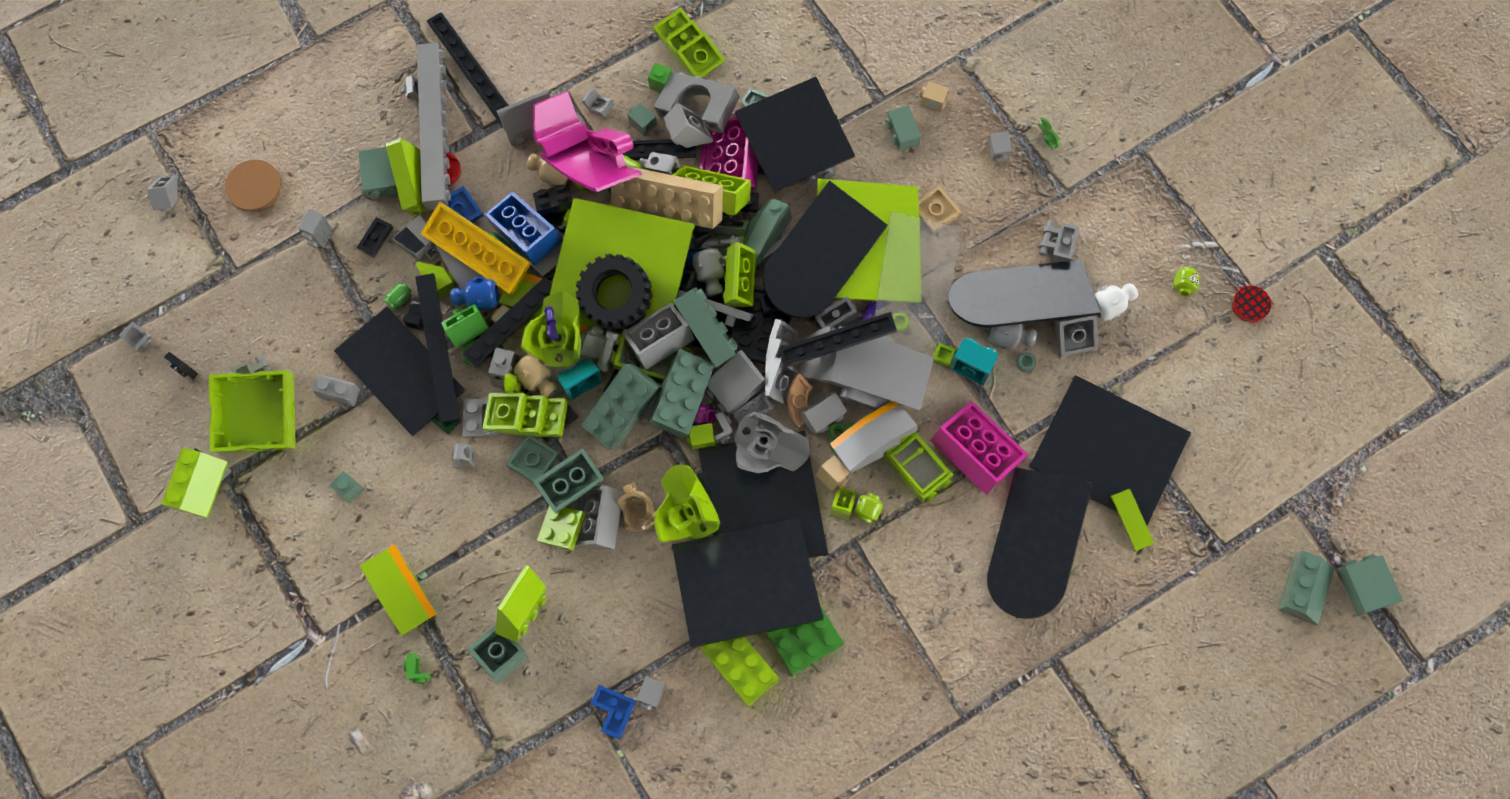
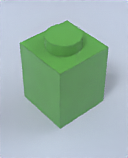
(658, 77)

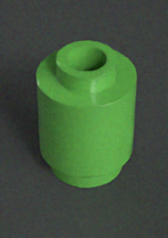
(398, 296)

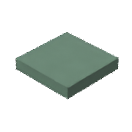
(532, 458)

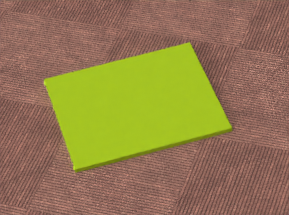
(881, 201)
(650, 240)

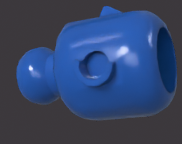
(477, 291)

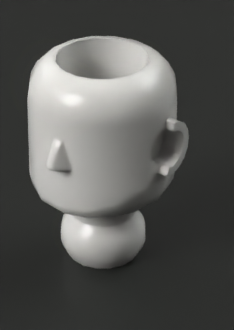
(1113, 300)

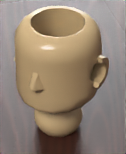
(546, 172)
(535, 376)

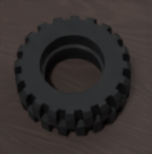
(596, 274)

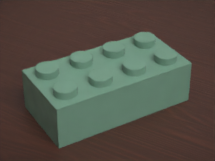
(706, 326)
(681, 393)
(621, 406)

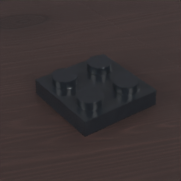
(553, 200)

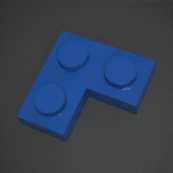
(619, 709)

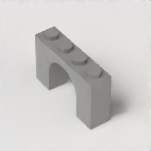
(682, 87)

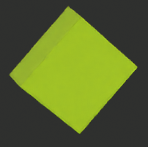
(944, 355)

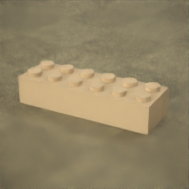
(671, 198)

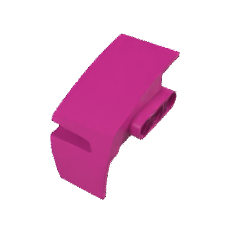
(579, 153)

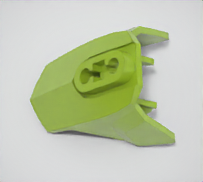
(567, 317)
(685, 507)

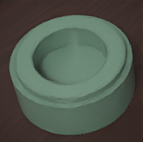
(1026, 362)

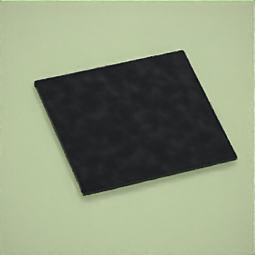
(1111, 445)
(758, 499)
(746, 582)

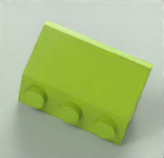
(739, 276)
(194, 483)
(520, 605)

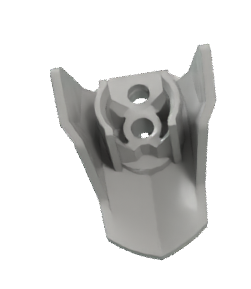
(782, 449)

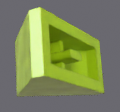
(843, 503)

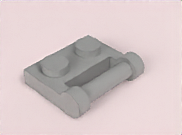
(605, 355)
(473, 419)

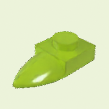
(511, 384)

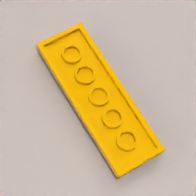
(475, 248)

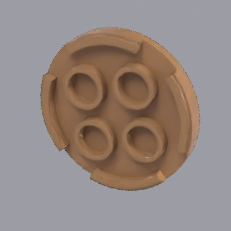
(253, 185)

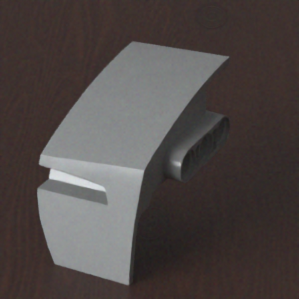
(873, 372)

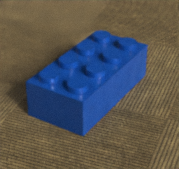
(523, 228)

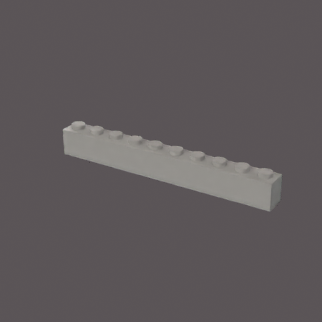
(432, 125)

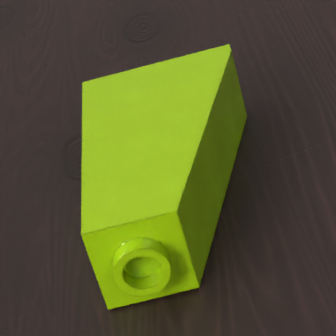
(406, 170)

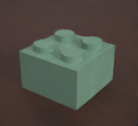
(497, 655)

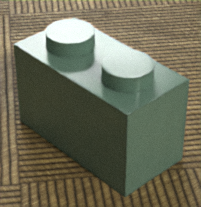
(903, 128)

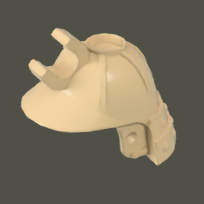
(637, 509)

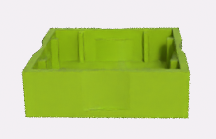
(252, 412)

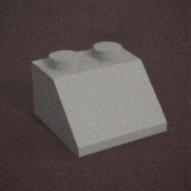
(686, 127)
(1076, 335)

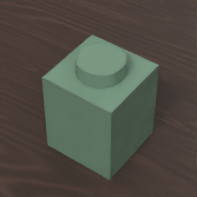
(642, 119)
(346, 486)

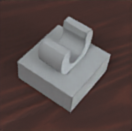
(410, 88)

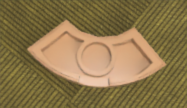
(797, 399)

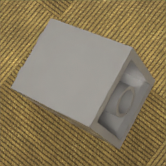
(735, 384)

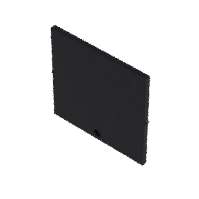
(794, 134)

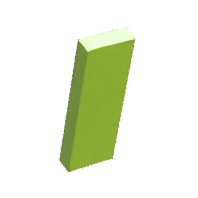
(1132, 520)

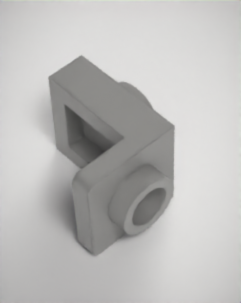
(597, 104)
(135, 336)
(725, 425)

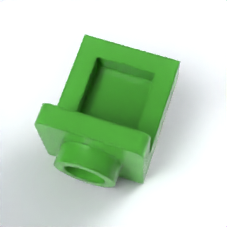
(412, 667)

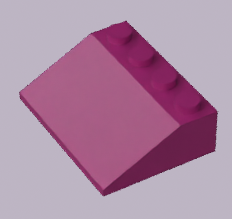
(730, 153)
(978, 447)

